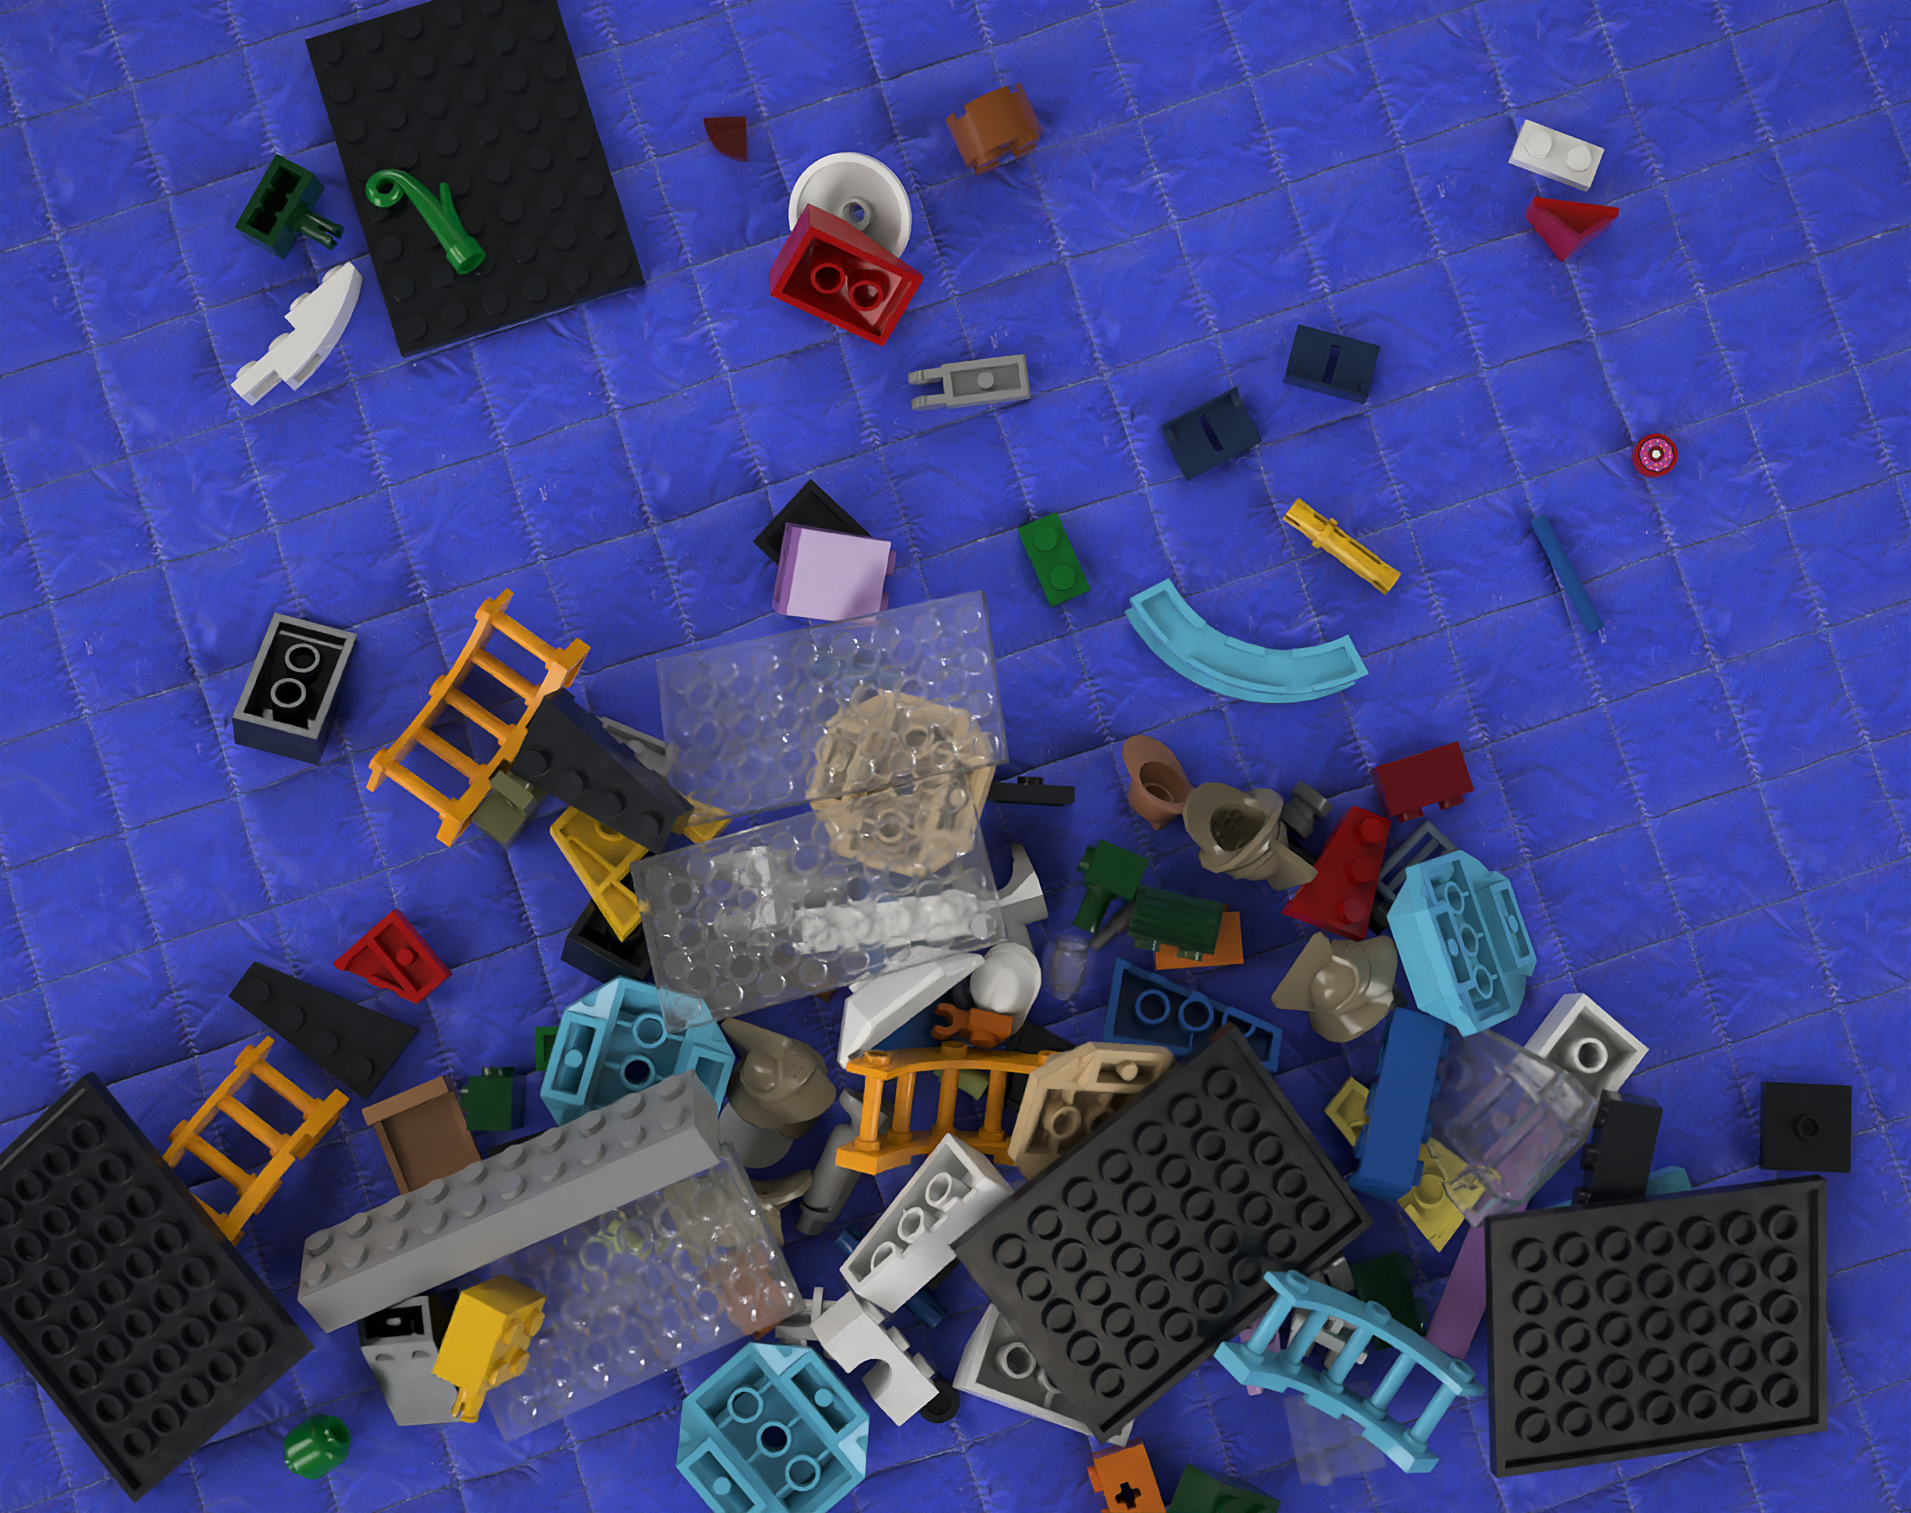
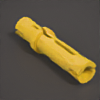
(1343, 547)

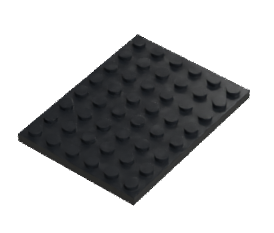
(503, 118)
(1159, 1232)
(129, 1292)
(1656, 1324)

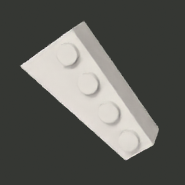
(913, 1234)

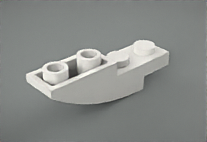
(318, 326)

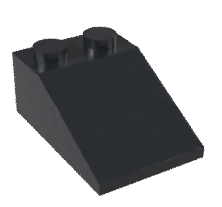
(294, 689)
(598, 950)

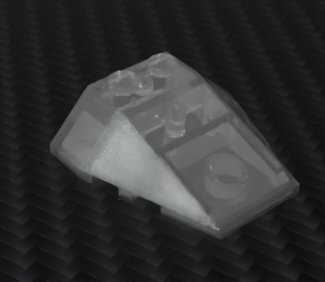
(1502, 1122)

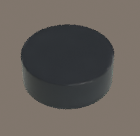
(944, 1404)

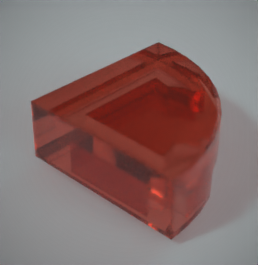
(728, 136)

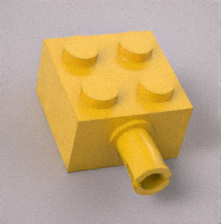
(488, 1340)

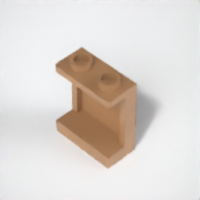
(424, 1133)

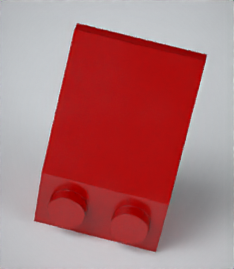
(842, 276)

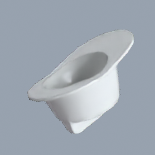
(1007, 982)

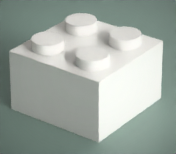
(1587, 1044)

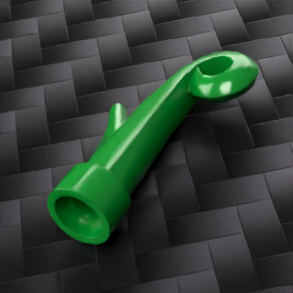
(441, 216)

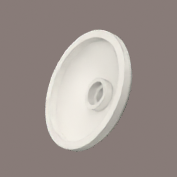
(855, 179)

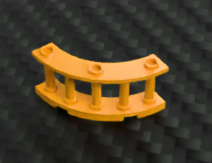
(562, 668)
(882, 1152)
(254, 1189)

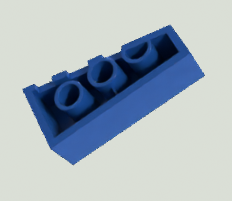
(1160, 1013)
(1399, 1105)

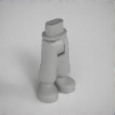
(834, 1183)

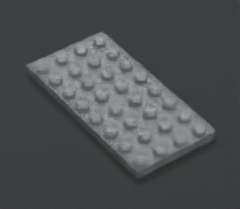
(833, 709)
(818, 901)
(641, 1293)

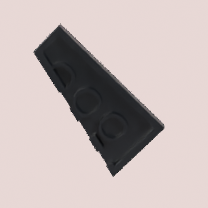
(334, 1032)

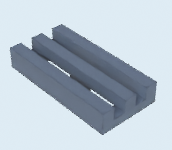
(1386, 891)

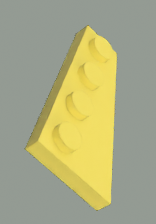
(1424, 1204)

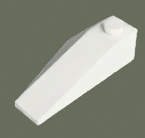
(1006, 1373)

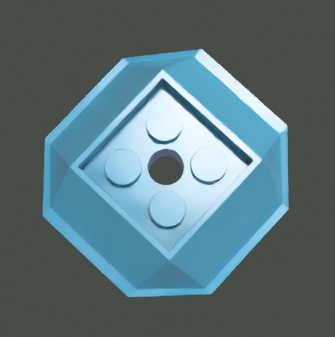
(1462, 942)
(611, 1030)
(766, 1387)

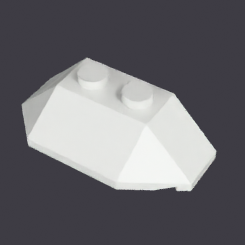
(893, 999)

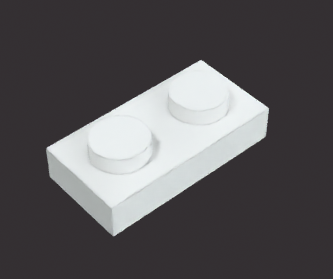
(1556, 155)

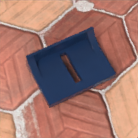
(1352, 368)
(1228, 423)

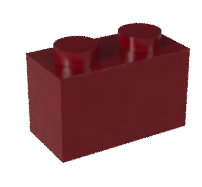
(1422, 781)

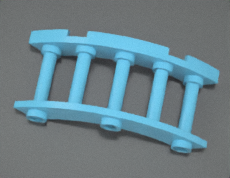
(1235, 666)
(1326, 1390)

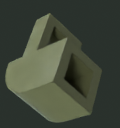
(508, 808)

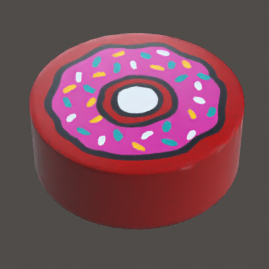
(1654, 455)

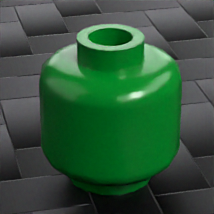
(316, 1446)

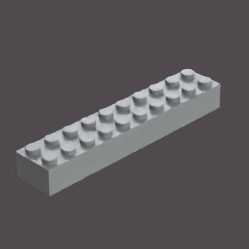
(510, 1201)

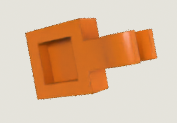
(980, 1026)

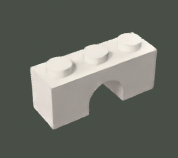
(855, 1334)

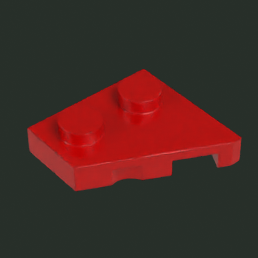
(396, 959)

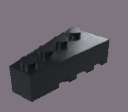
(595, 773)

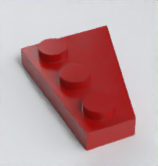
(1346, 878)

